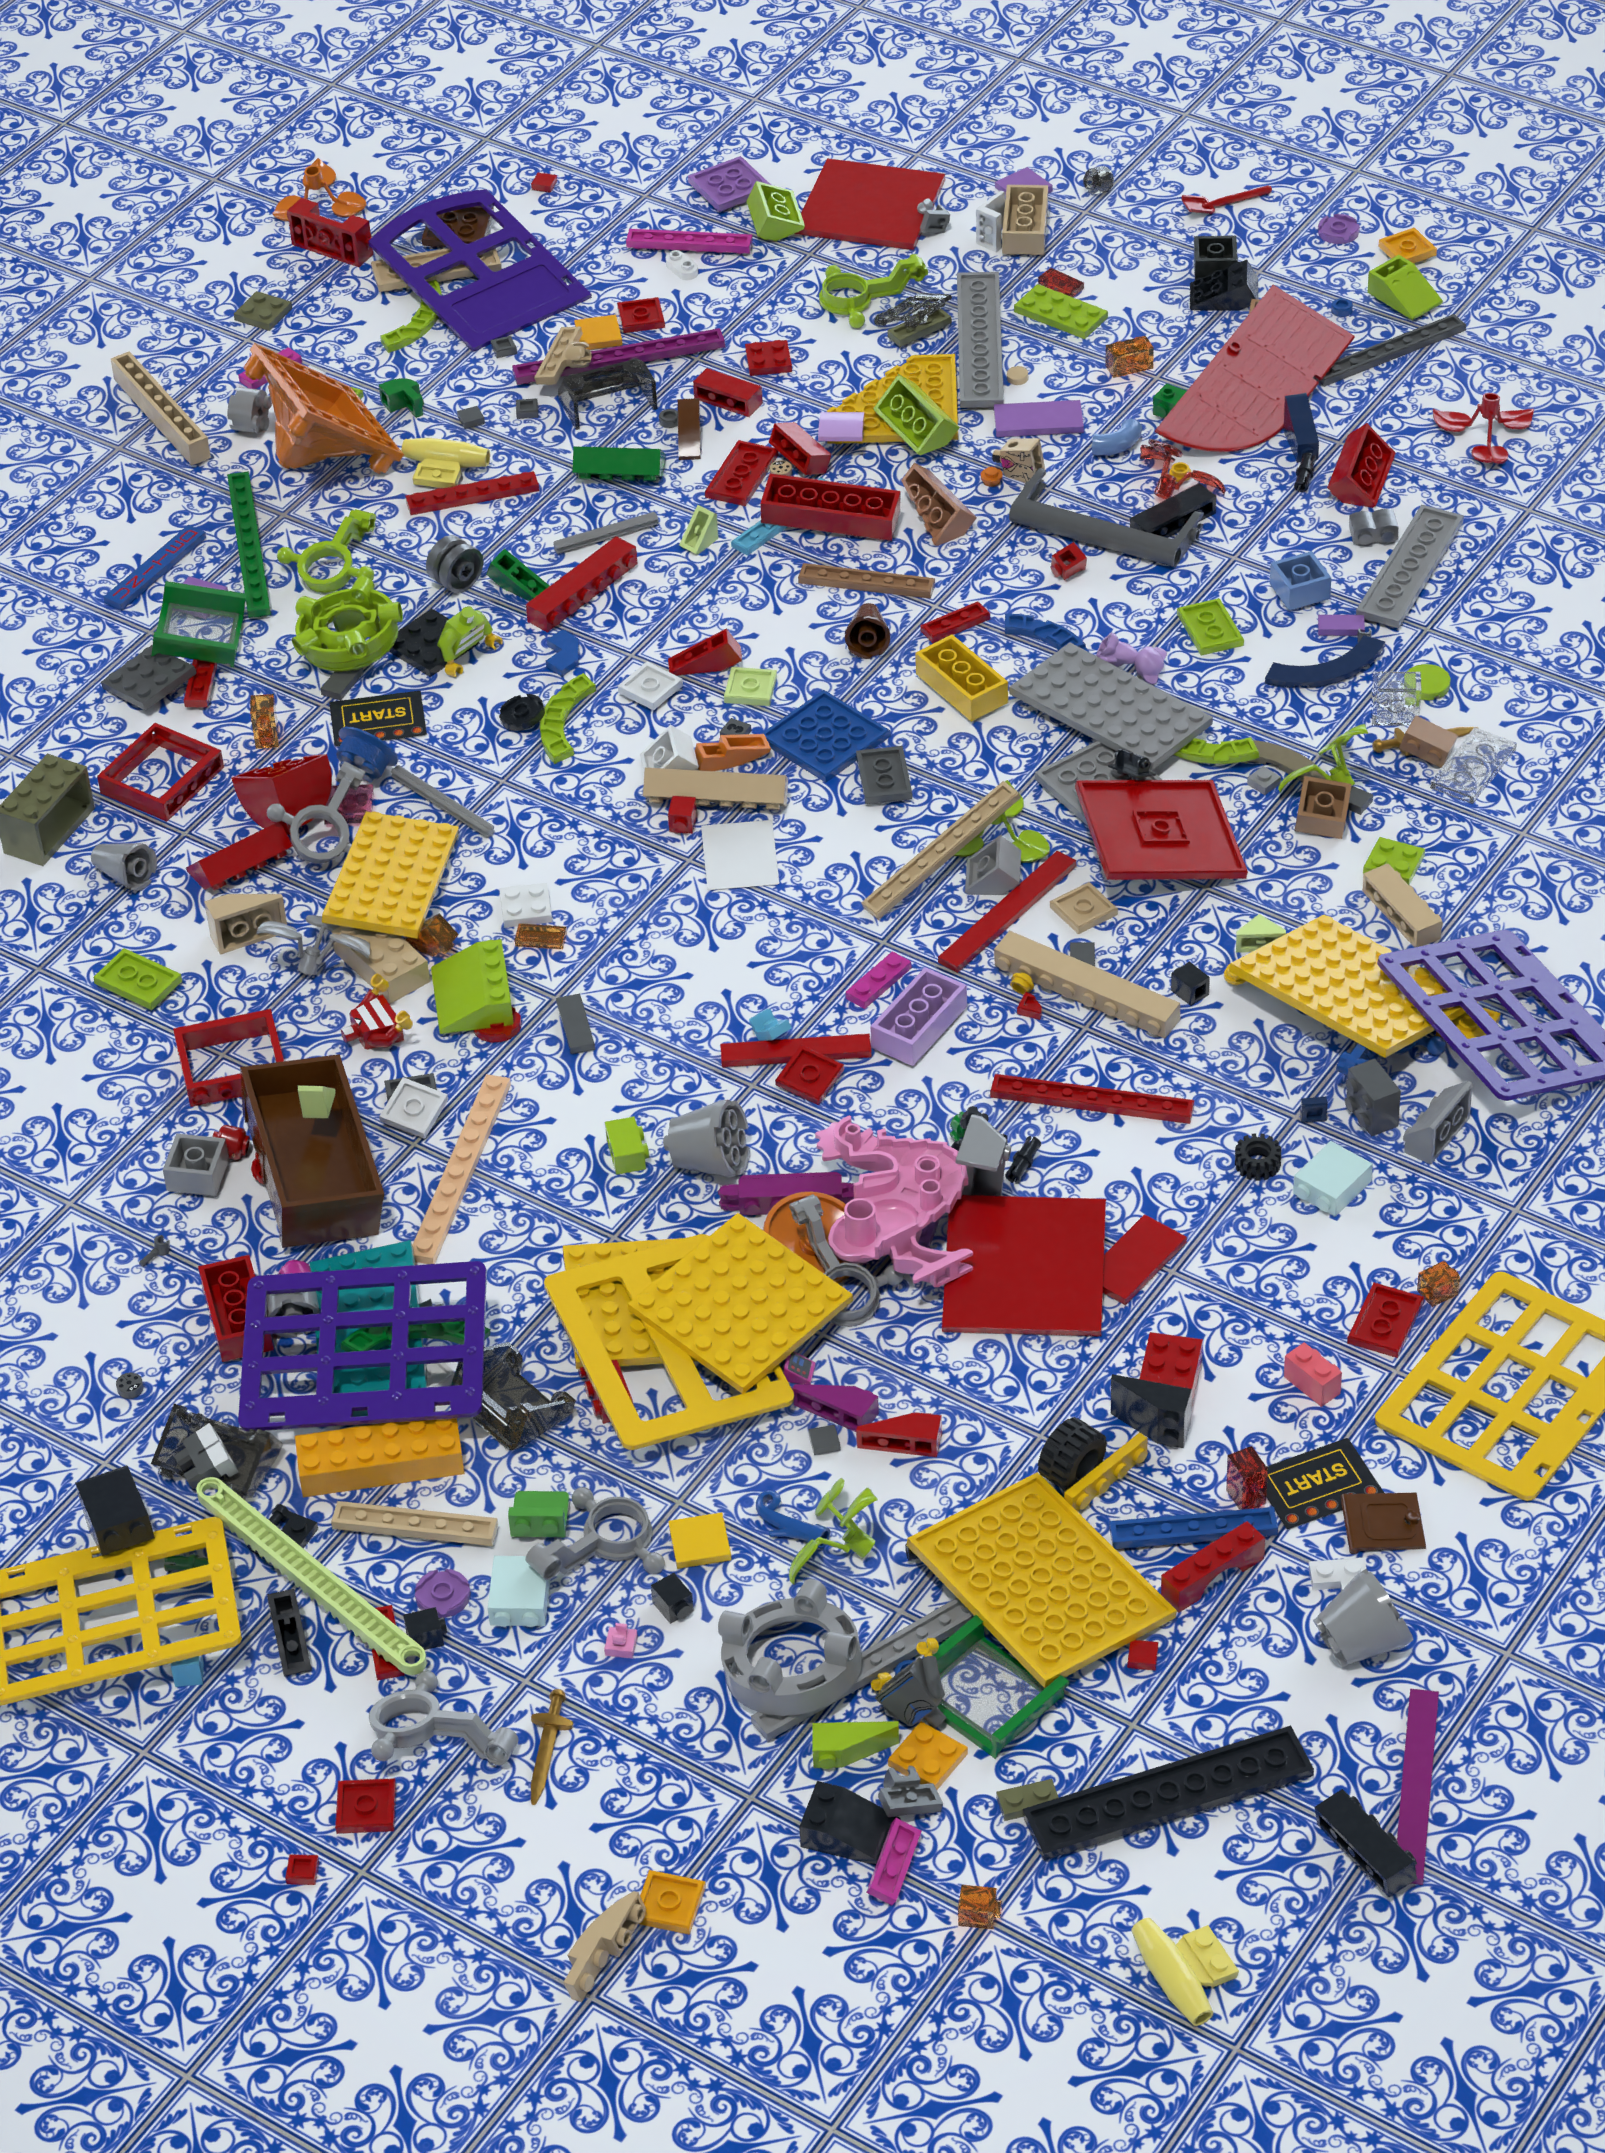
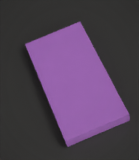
(1038, 418)

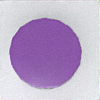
(1338, 229)
(444, 1590)

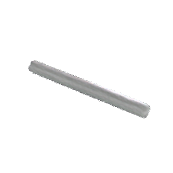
(442, 801)

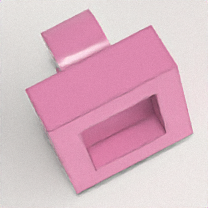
(621, 1641)

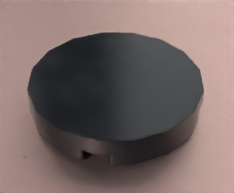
(521, 712)

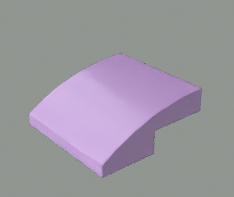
(841, 426)

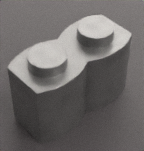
(1373, 527)

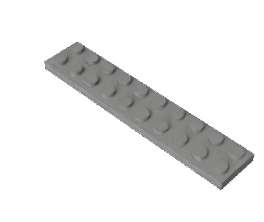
(979, 339)

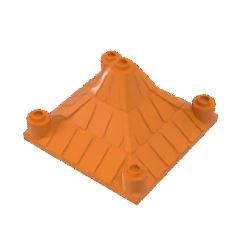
(318, 415)

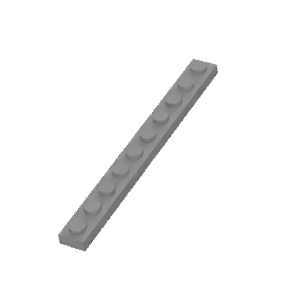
(881, 1659)

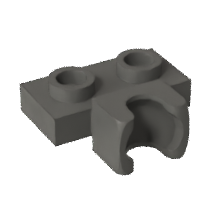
(907, 1796)

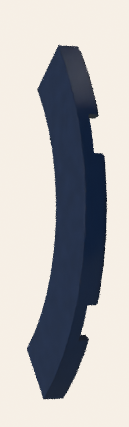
(1330, 672)

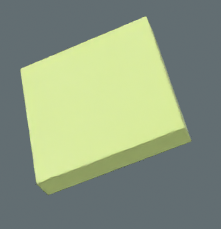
(750, 686)

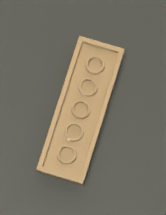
(388, 280)

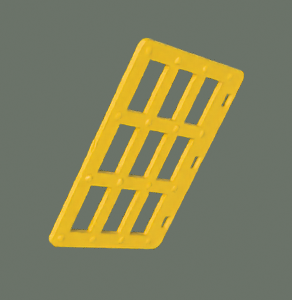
(1554, 1440)
(79, 1564)

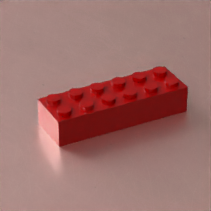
(830, 506)

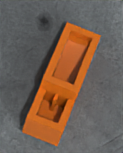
(731, 751)

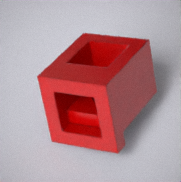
(1069, 556)

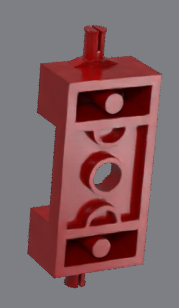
(336, 240)

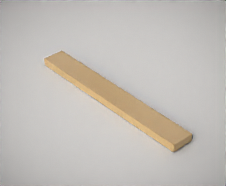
(940, 850)

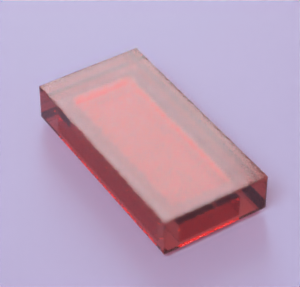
(1060, 282)

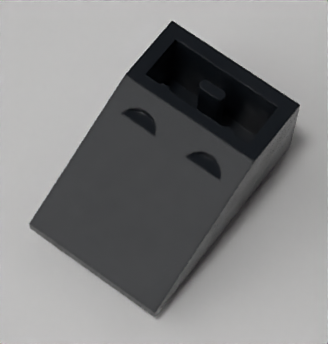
(1225, 289)

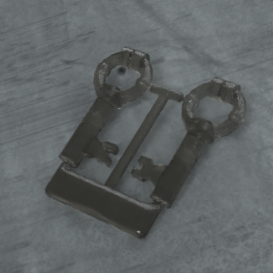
(914, 302)

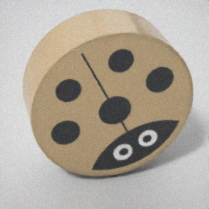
(781, 467)

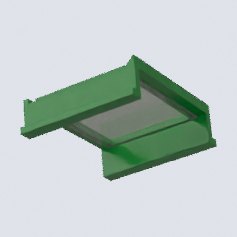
(199, 623)
(989, 1691)

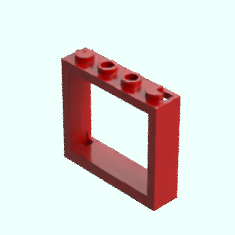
(208, 765)
(216, 1033)

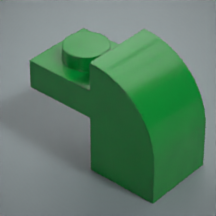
(401, 394)

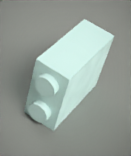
(1332, 1178)
(517, 1593)

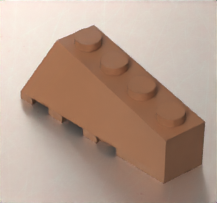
(940, 509)

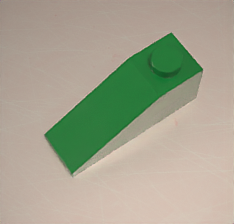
(515, 576)

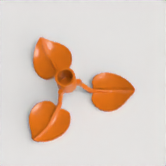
(318, 176)

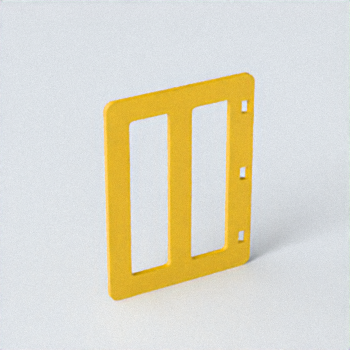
(701, 1409)

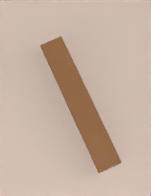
(866, 580)

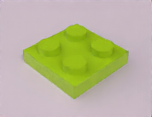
(1398, 855)

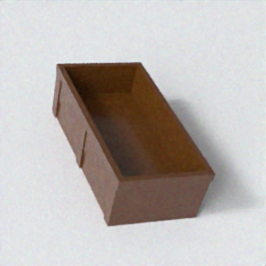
(312, 1167)

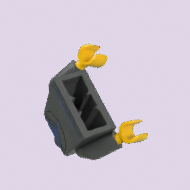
(914, 1690)

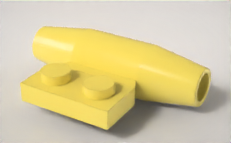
(443, 460)
(1185, 1966)

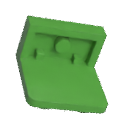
(539, 1514)

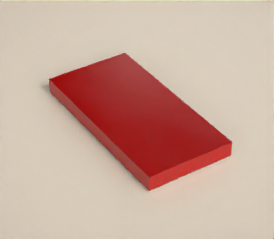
(741, 473)
(1139, 1257)

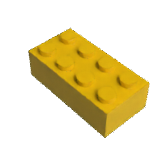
(961, 677)

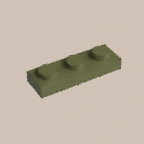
(903, 335)

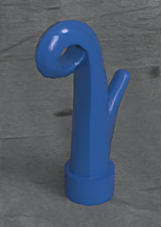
(788, 1526)

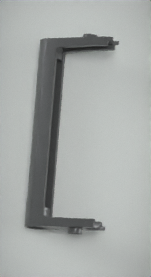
(1100, 532)

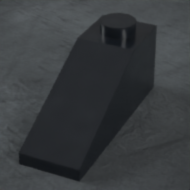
(289, 1632)

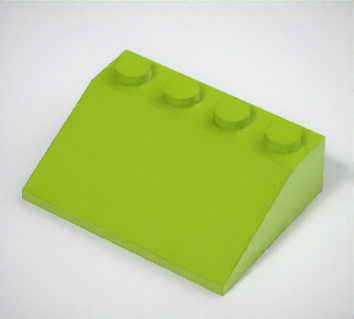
(472, 988)

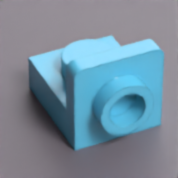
(767, 1026)

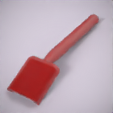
(1202, 205)

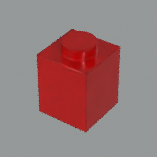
(682, 814)

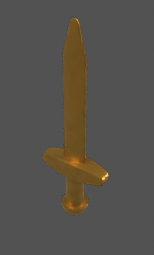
(1379, 745)
(551, 1723)

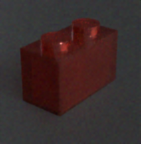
(1246, 1479)

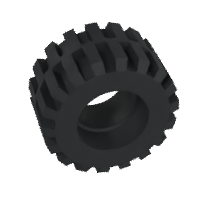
(1071, 1453)

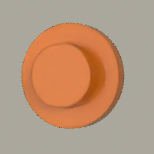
(991, 476)

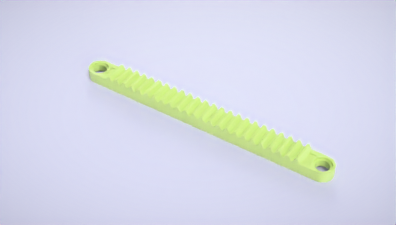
(311, 1576)

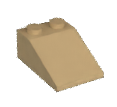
(236, 918)

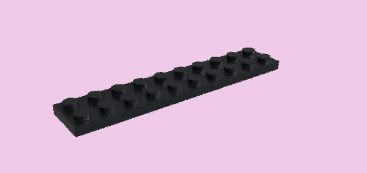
(1167, 1792)

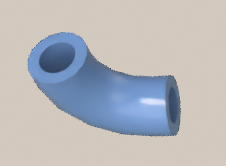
(1117, 441)

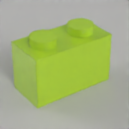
(626, 1145)

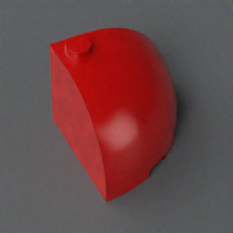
(288, 783)

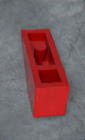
(709, 655)
(903, 1434)

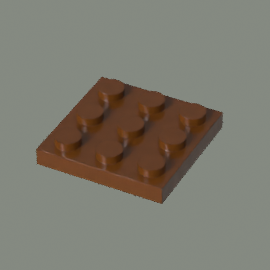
(467, 223)

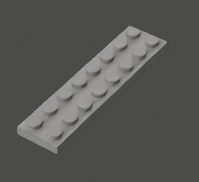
(1410, 566)

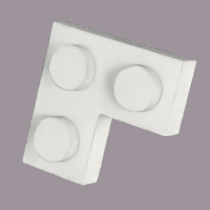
(1334, 1573)

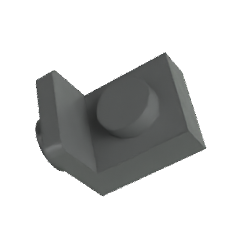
(935, 220)

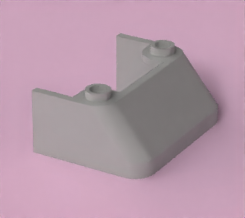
(985, 1155)

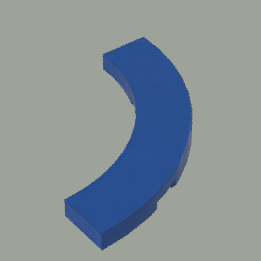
(1047, 631)

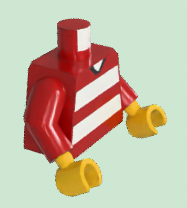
(374, 1019)

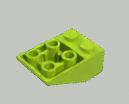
(1402, 287)

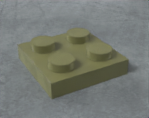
(263, 311)

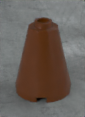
(867, 632)

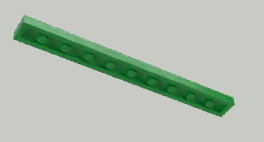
(248, 545)

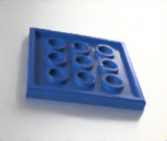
(825, 735)

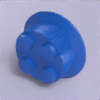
(365, 752)

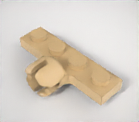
(564, 352)

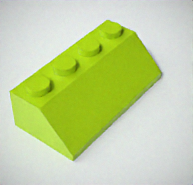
(915, 416)

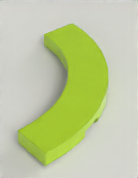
(420, 324)
(556, 713)
(1224, 753)

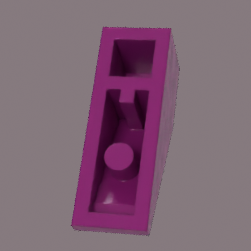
(839, 1404)

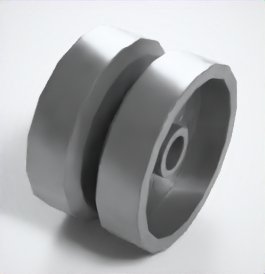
(454, 564)

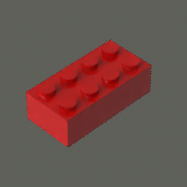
(226, 1297)

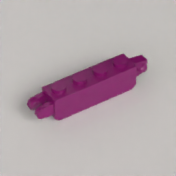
(761, 1192)

